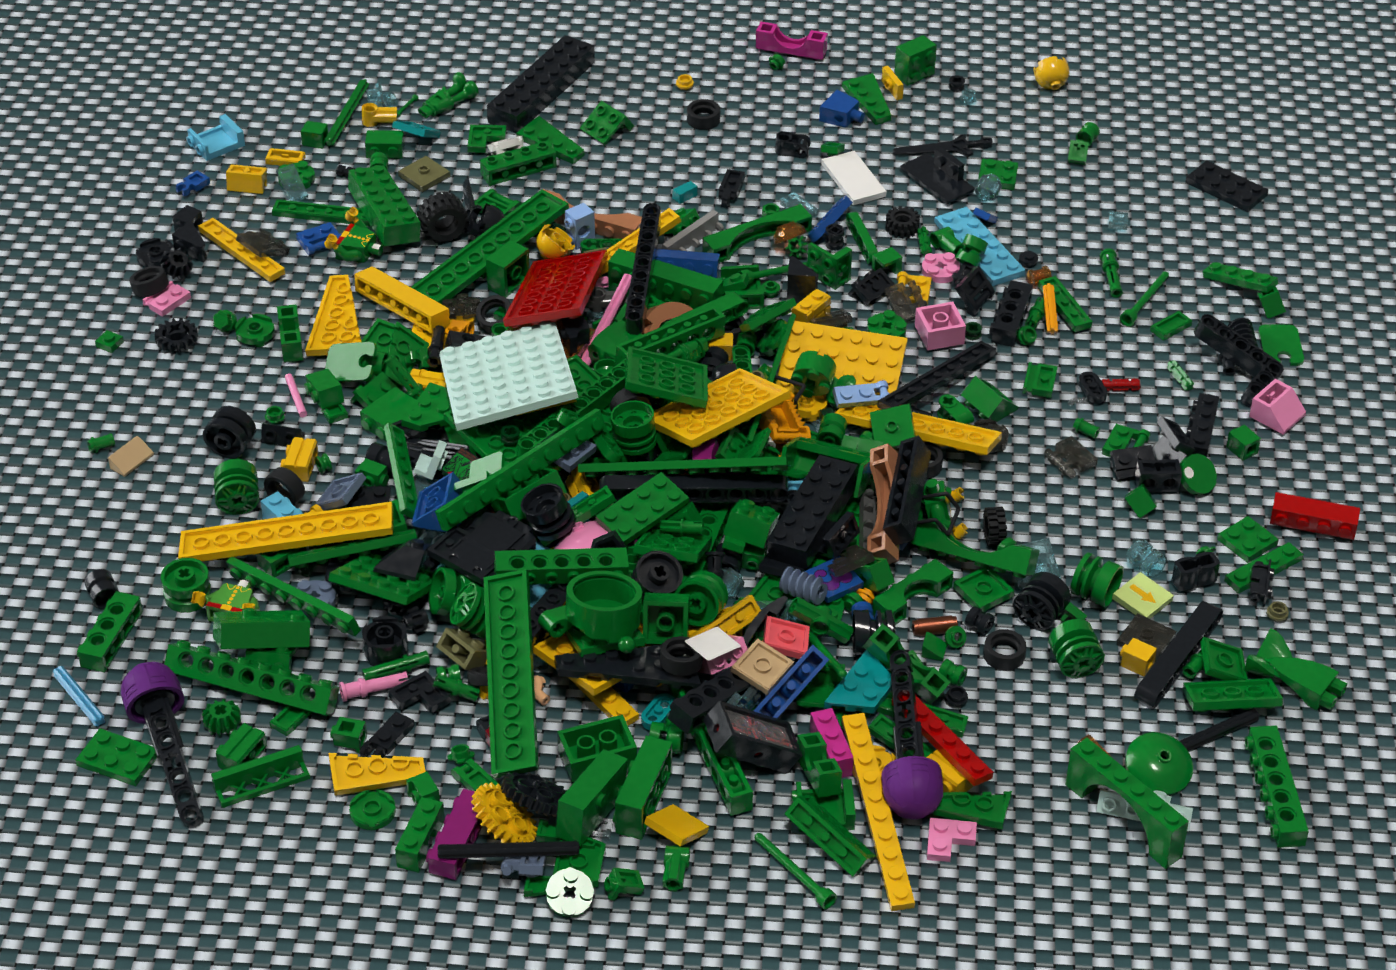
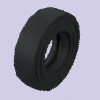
(478, 676)

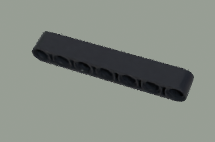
(1178, 654)

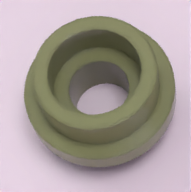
(1277, 611)

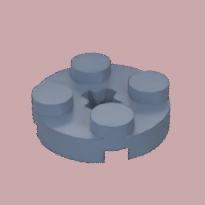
(320, 589)

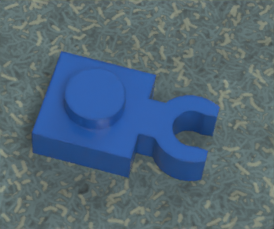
(194, 181)

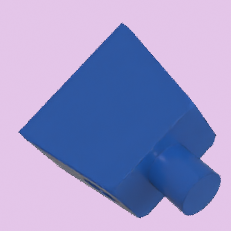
(840, 110)

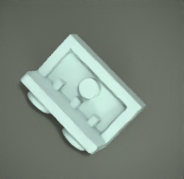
(427, 466)

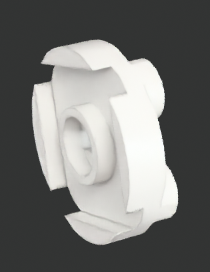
(500, 146)

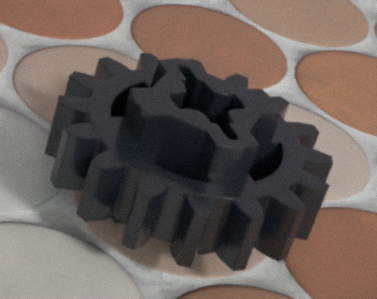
(176, 335)

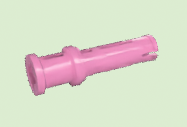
(363, 687)

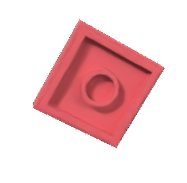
(786, 636)

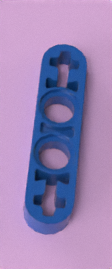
(830, 217)

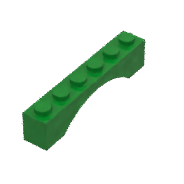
(731, 239)
(1014, 558)

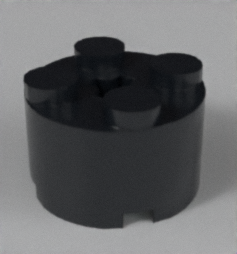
(384, 640)

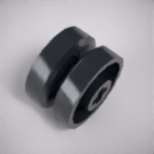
(229, 432)
(658, 573)

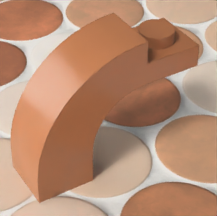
(662, 313)

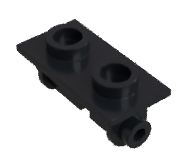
(279, 435)
(1263, 574)

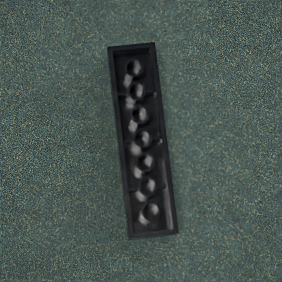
(541, 83)

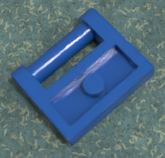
(314, 238)

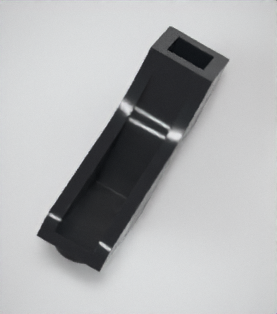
(186, 232)

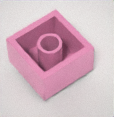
(940, 325)

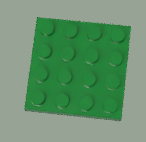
(666, 377)
(360, 576)

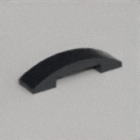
(774, 609)

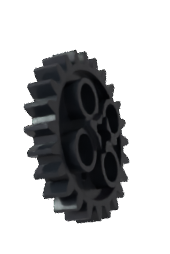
(533, 792)

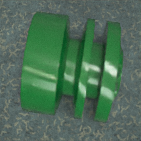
(634, 427)
(236, 486)
(1096, 580)
(469, 610)
(1076, 648)

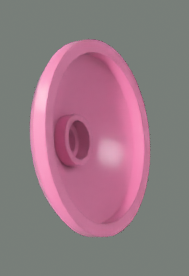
(580, 536)

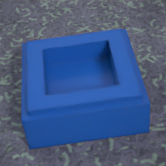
(985, 215)

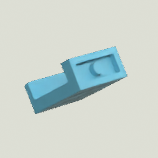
(217, 140)

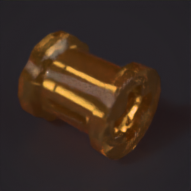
(1034, 276)

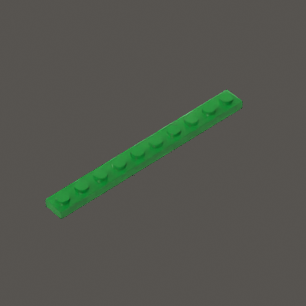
(520, 469)

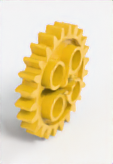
(502, 815)

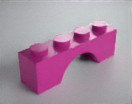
(772, 39)

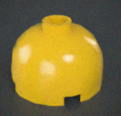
(1052, 72)
(553, 242)

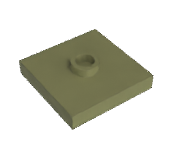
(424, 173)

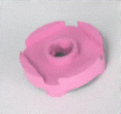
(933, 262)

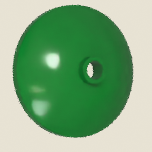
(1159, 774)

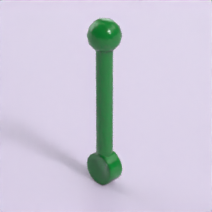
(414, 98)

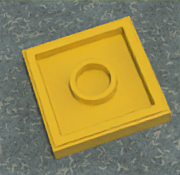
(676, 825)

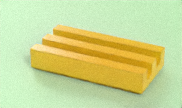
(281, 156)

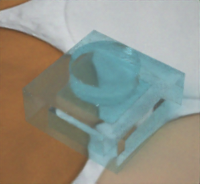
(1118, 220)

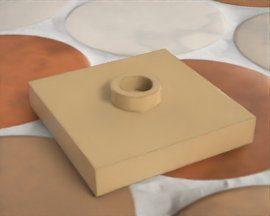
(762, 666)

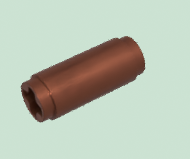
(934, 625)

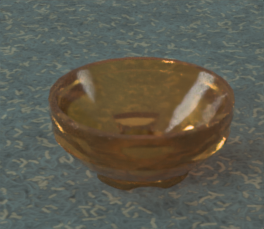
(788, 231)

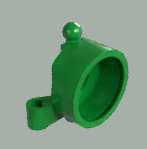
(601, 606)

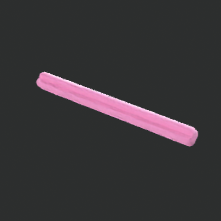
(610, 312)

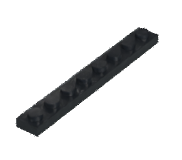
(938, 376)

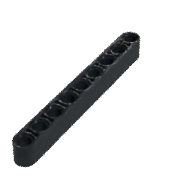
(643, 269)
(710, 488)

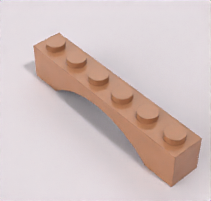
(612, 225)
(882, 466)

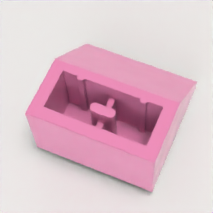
(1277, 407)

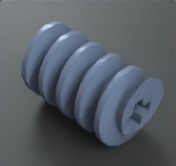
(803, 585)

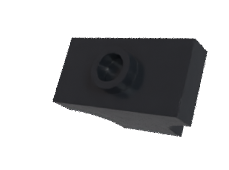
(574, 332)

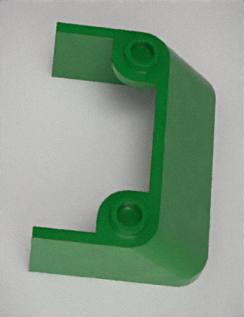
(807, 450)

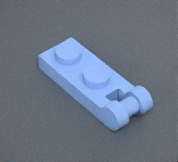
(860, 394)

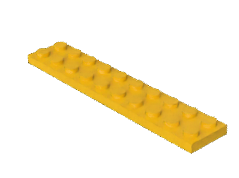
(287, 532)

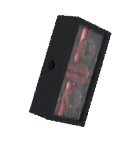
(752, 737)

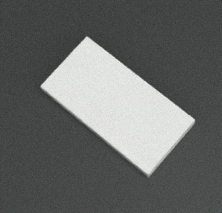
(853, 177)

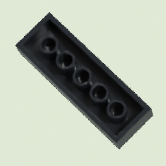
(812, 512)

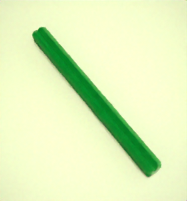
(346, 113)

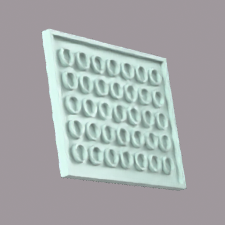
(507, 375)

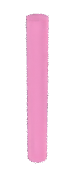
(295, 395)

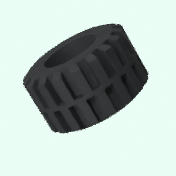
(437, 207)

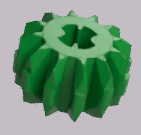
(221, 717)

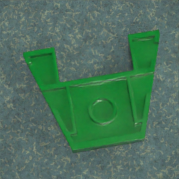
(588, 861)

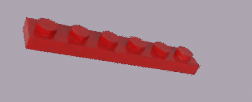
(950, 745)

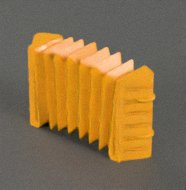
(784, 422)

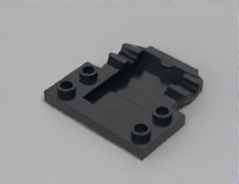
(473, 549)

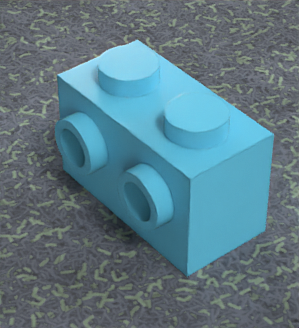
(278, 506)

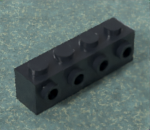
(1202, 422)

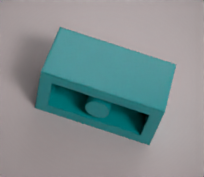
(684, 192)

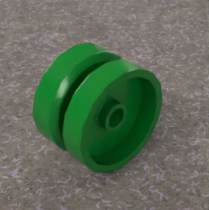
(179, 582)
(444, 589)
(707, 596)

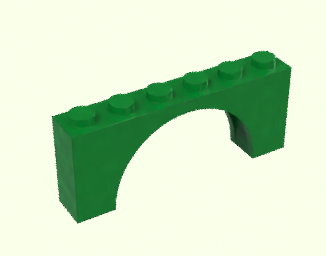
(1163, 825)

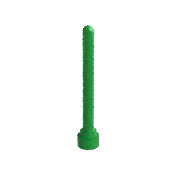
(766, 273)
(1129, 316)
(833, 663)
(824, 896)

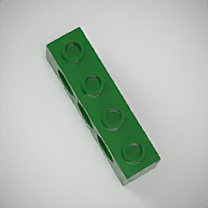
(109, 631)

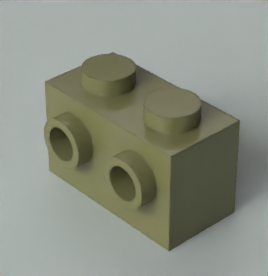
(462, 648)

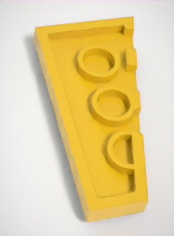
(359, 774)

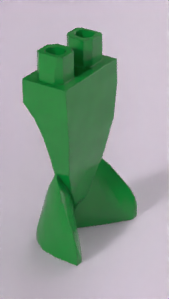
(1307, 678)

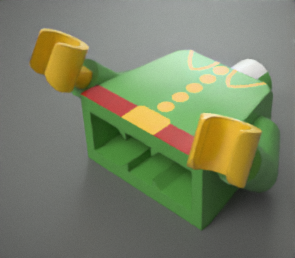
(227, 599)

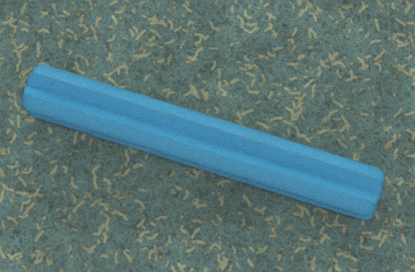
(79, 696)

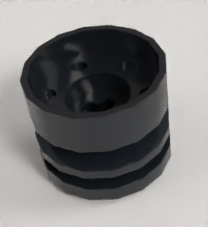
(548, 511)
(1042, 600)
(865, 627)

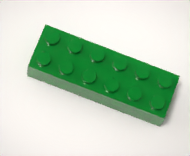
(384, 205)
(669, 281)

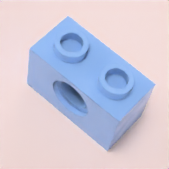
(580, 224)

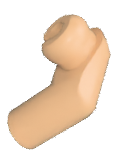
(540, 696)

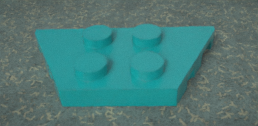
(863, 687)

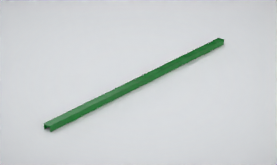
(754, 425)

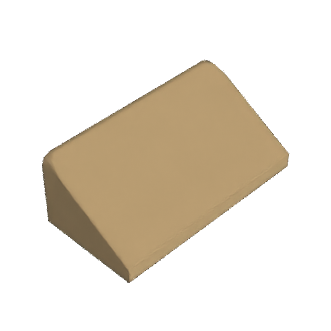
(130, 456)

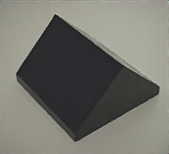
(800, 280)

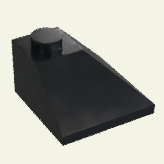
(405, 560)

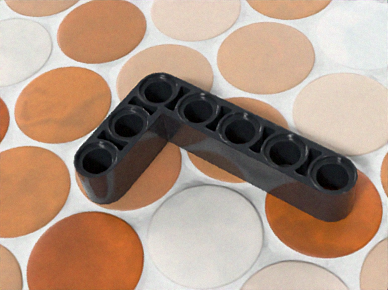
(1240, 352)

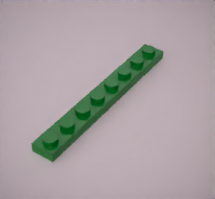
(293, 596)

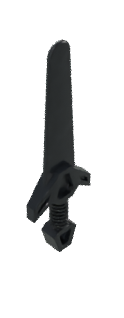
(958, 145)
(471, 209)

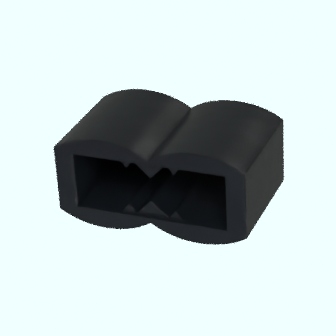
(1195, 571)

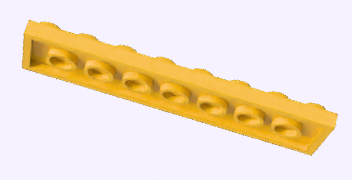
(934, 430)

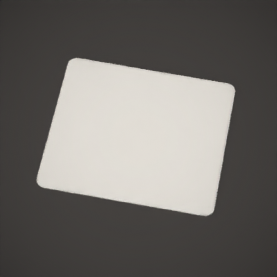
(712, 643)

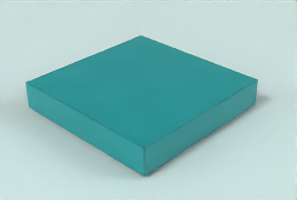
(416, 129)

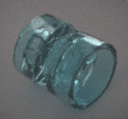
(1147, 559)

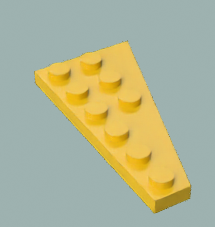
(335, 319)

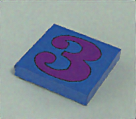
(838, 585)

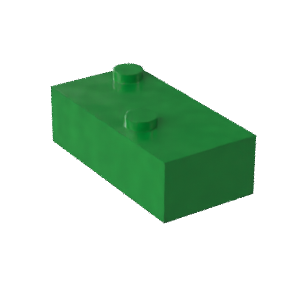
(261, 629)
(643, 787)
(591, 797)

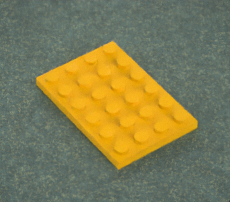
(856, 353)
(730, 402)

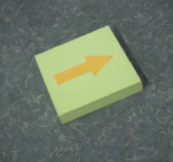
(1142, 596)

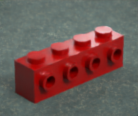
(1315, 515)

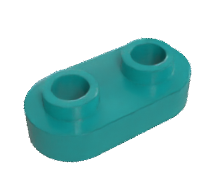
(655, 710)

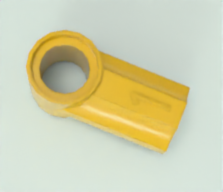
(373, 115)

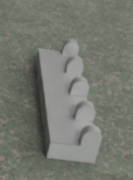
(692, 234)

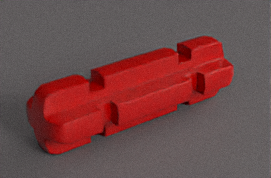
(1121, 384)

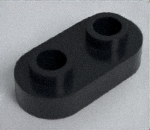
(1092, 387)

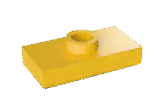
(892, 83)

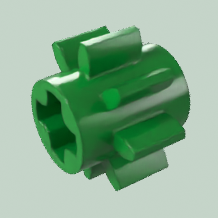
(794, 250)

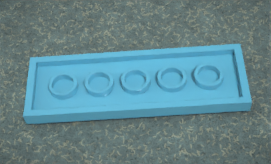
(996, 262)

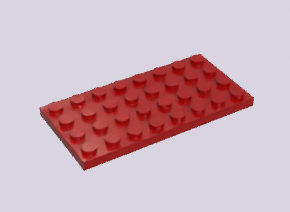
(555, 289)

